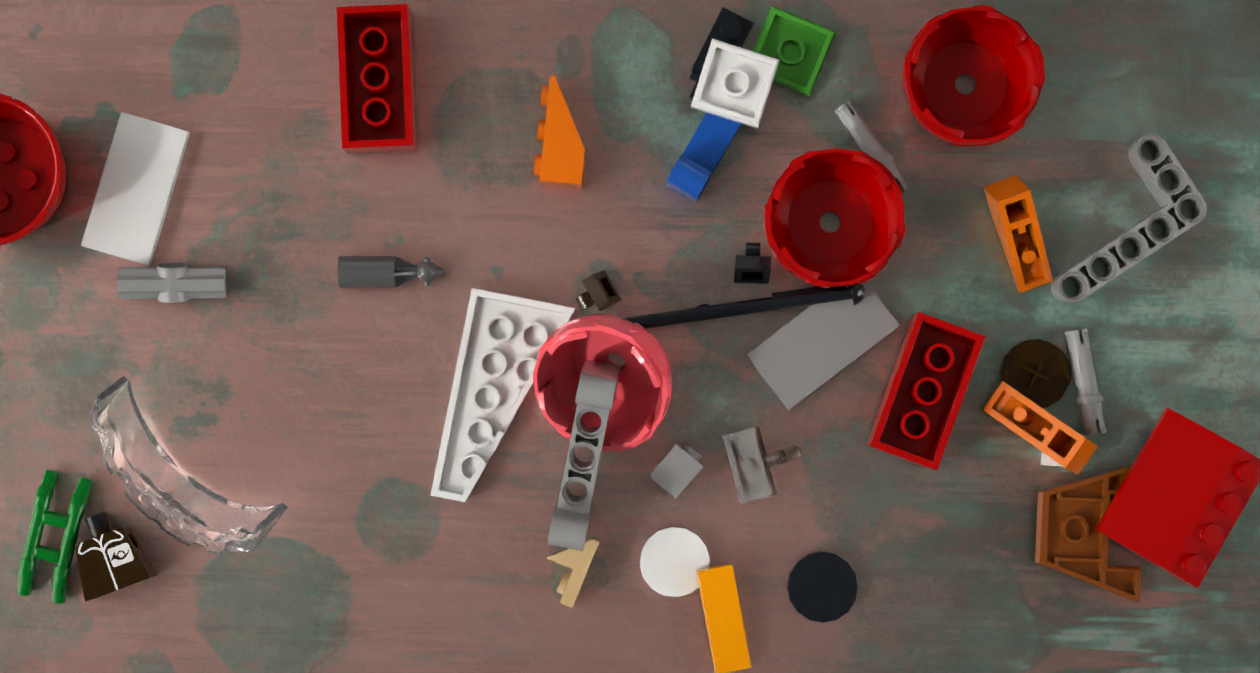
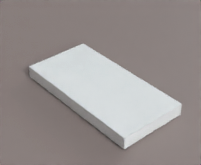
(135, 189)

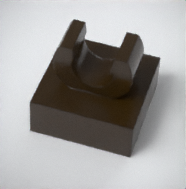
(599, 292)

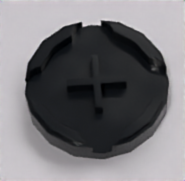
(822, 586)

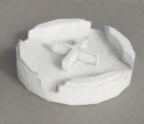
(671, 561)

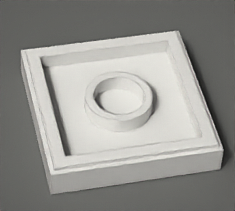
(735, 83)

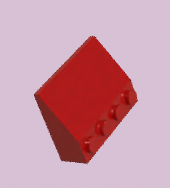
(1181, 497)

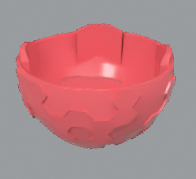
(642, 384)

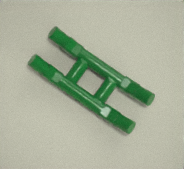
(61, 556)

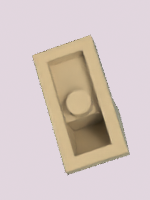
(579, 562)

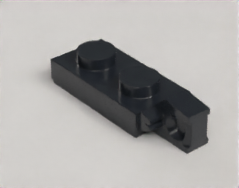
(729, 29)

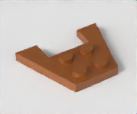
(1068, 534)

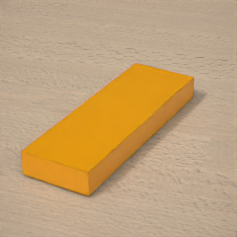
(723, 618)

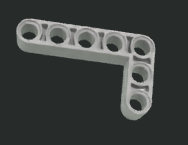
(1140, 233)

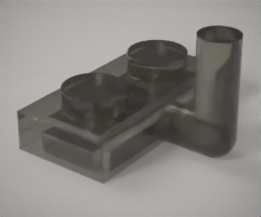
(752, 464)

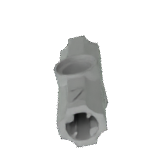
(172, 282)

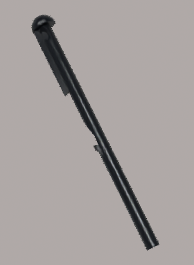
(778, 301)

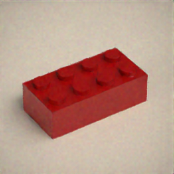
(376, 78)
(925, 391)

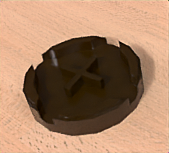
(1037, 371)

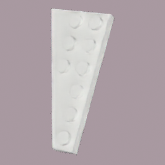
(490, 383)

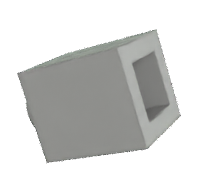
(677, 469)

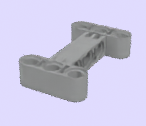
(572, 512)

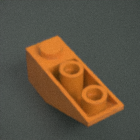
(562, 151)

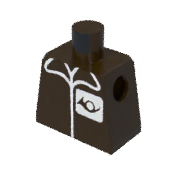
(110, 559)

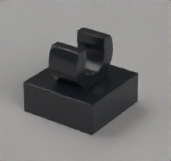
(752, 266)

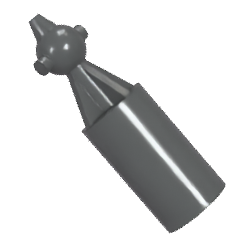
(383, 271)

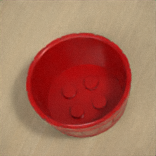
(30, 171)

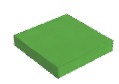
(798, 46)

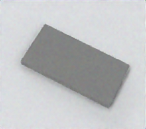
(820, 345)

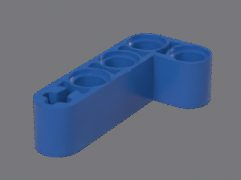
(702, 156)

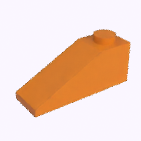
(1019, 232)
(1040, 428)

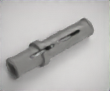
(867, 140)
(1085, 382)

